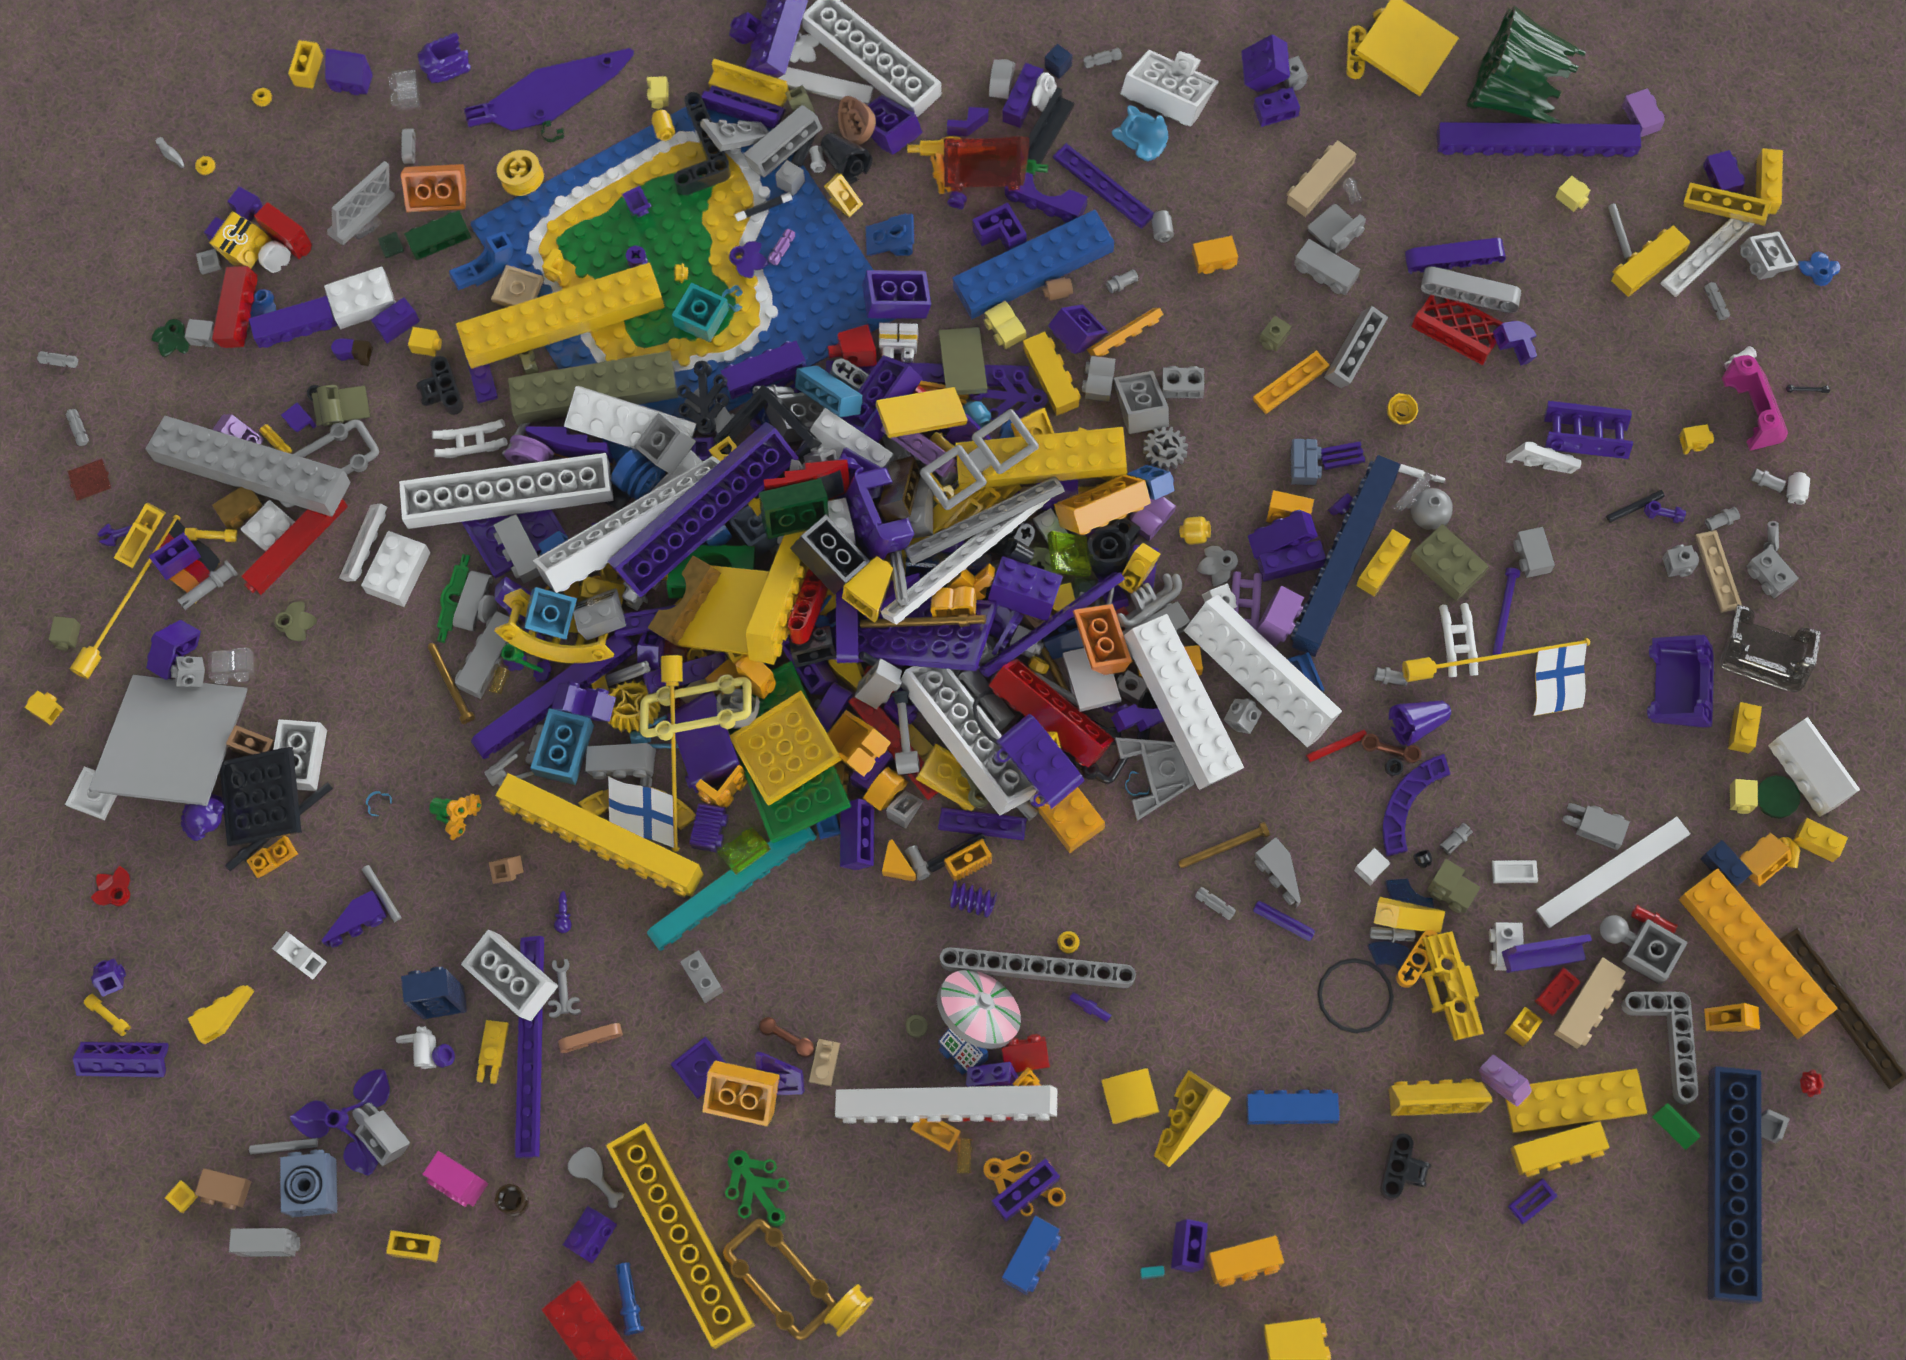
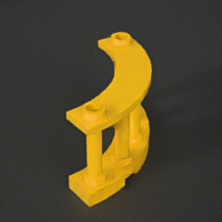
(553, 650)

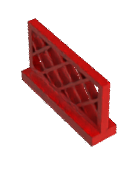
(1452, 336)

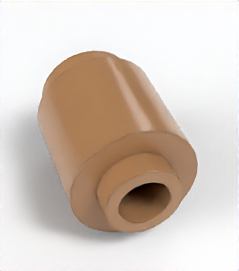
(1057, 288)

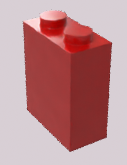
(283, 230)

